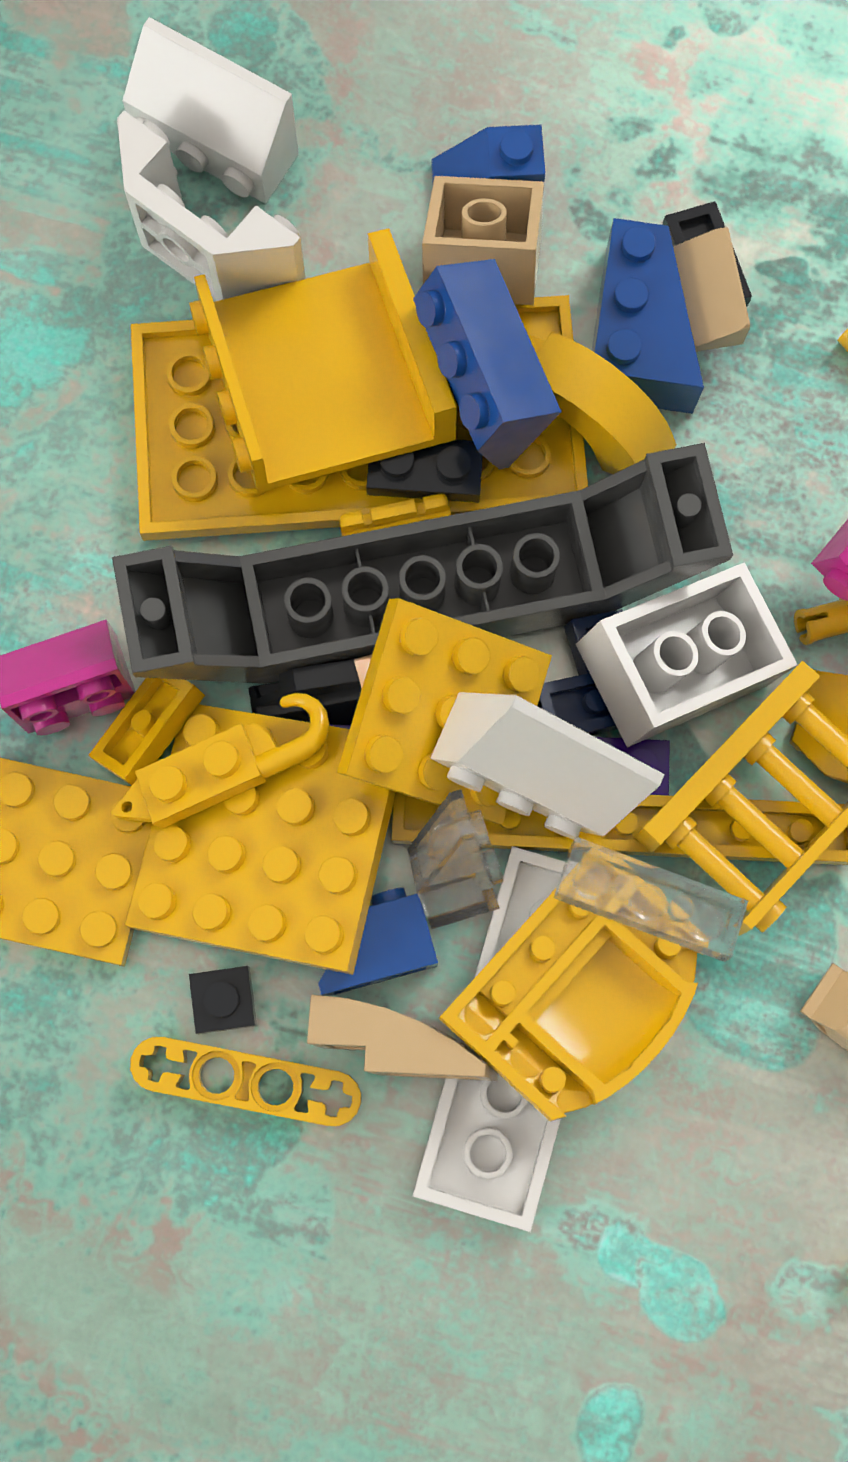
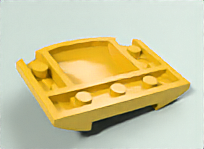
(574, 1006)

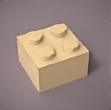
(484, 222)

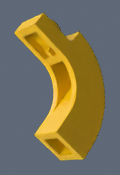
(602, 404)

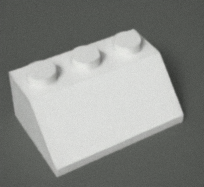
(213, 111)
(541, 764)

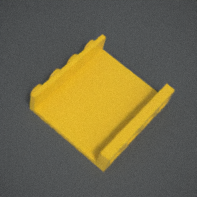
(326, 370)

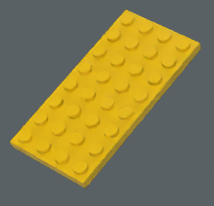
(193, 480)

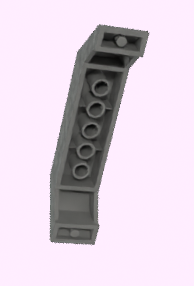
(488, 567)

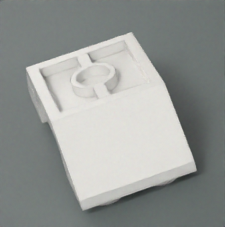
(255, 255)

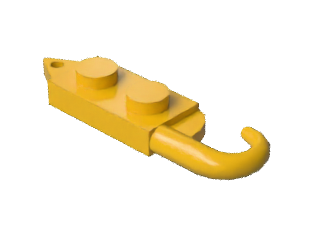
(219, 768)

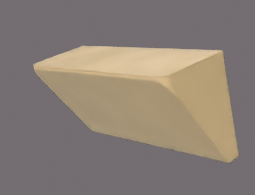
(712, 290)

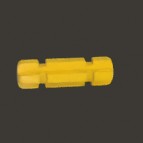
(395, 514)

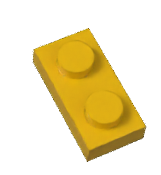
(146, 726)

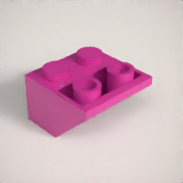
(65, 679)

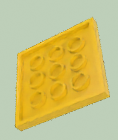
(275, 866)

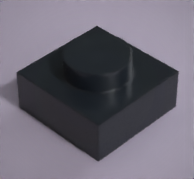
(222, 1000)

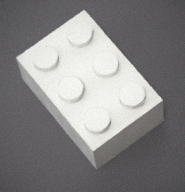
(685, 653)

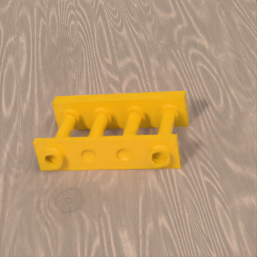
(715, 786)

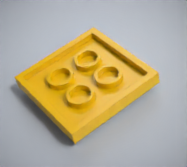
(409, 693)
(66, 862)

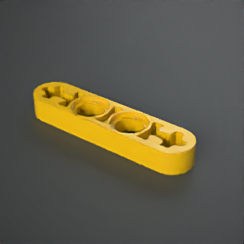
(245, 1087)

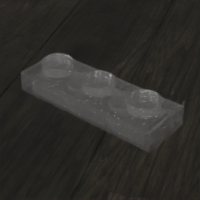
(651, 899)

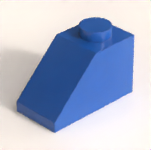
(496, 154)
(391, 946)

